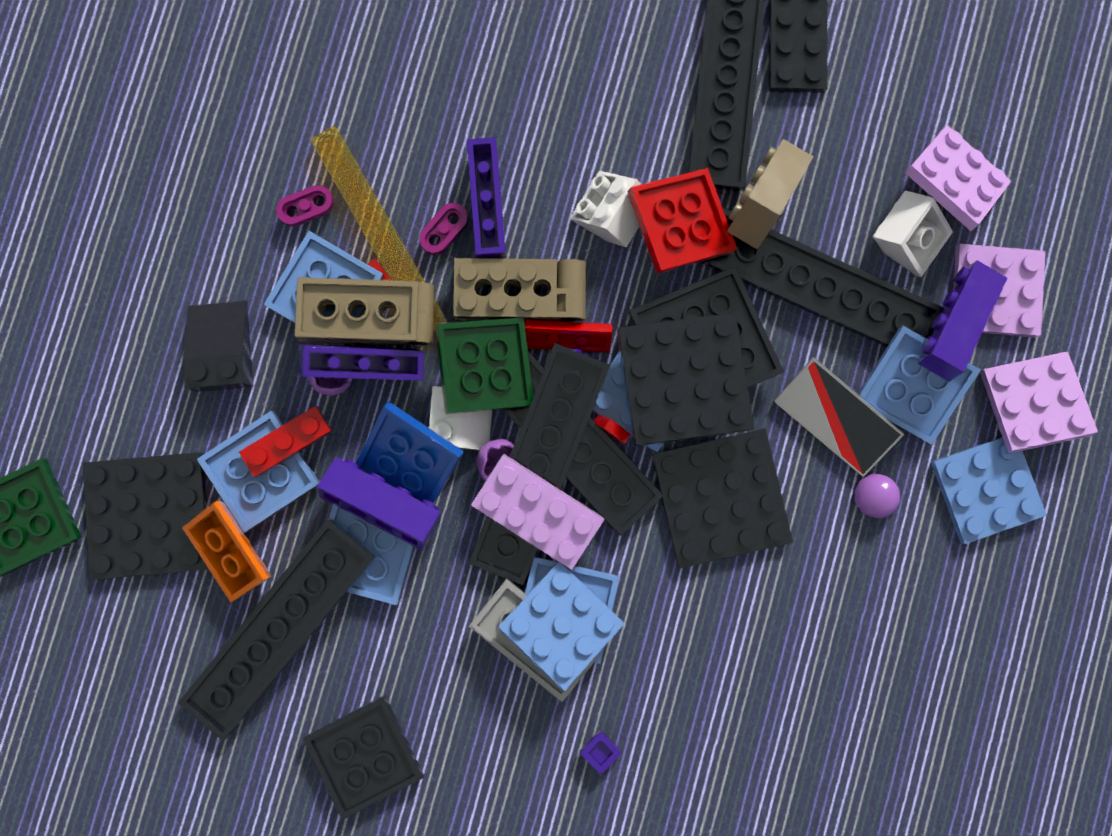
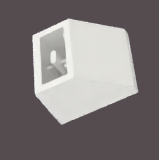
(608, 209)

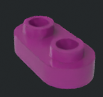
(305, 202)
(443, 229)

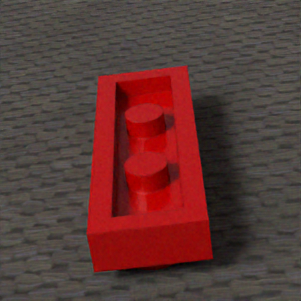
(572, 335)
(285, 441)

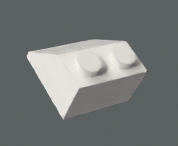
(913, 232)
(463, 430)

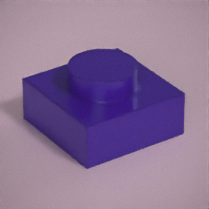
(600, 752)

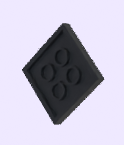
(363, 757)

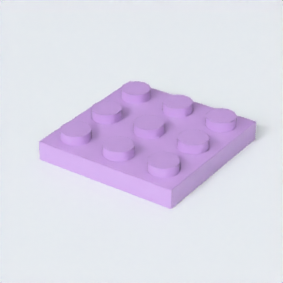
(958, 177)
(1021, 299)
(1038, 402)

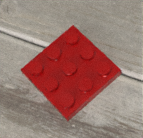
(681, 220)

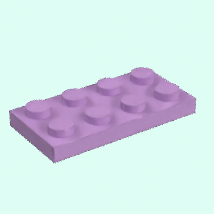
(537, 511)

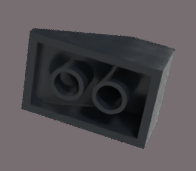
(217, 347)

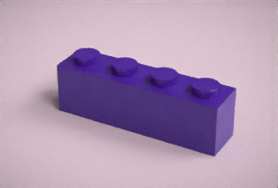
(486, 198)
(962, 320)
(360, 362)
(379, 503)

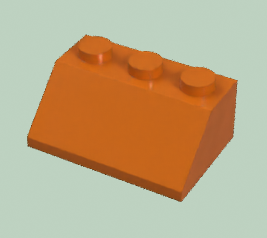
(226, 551)

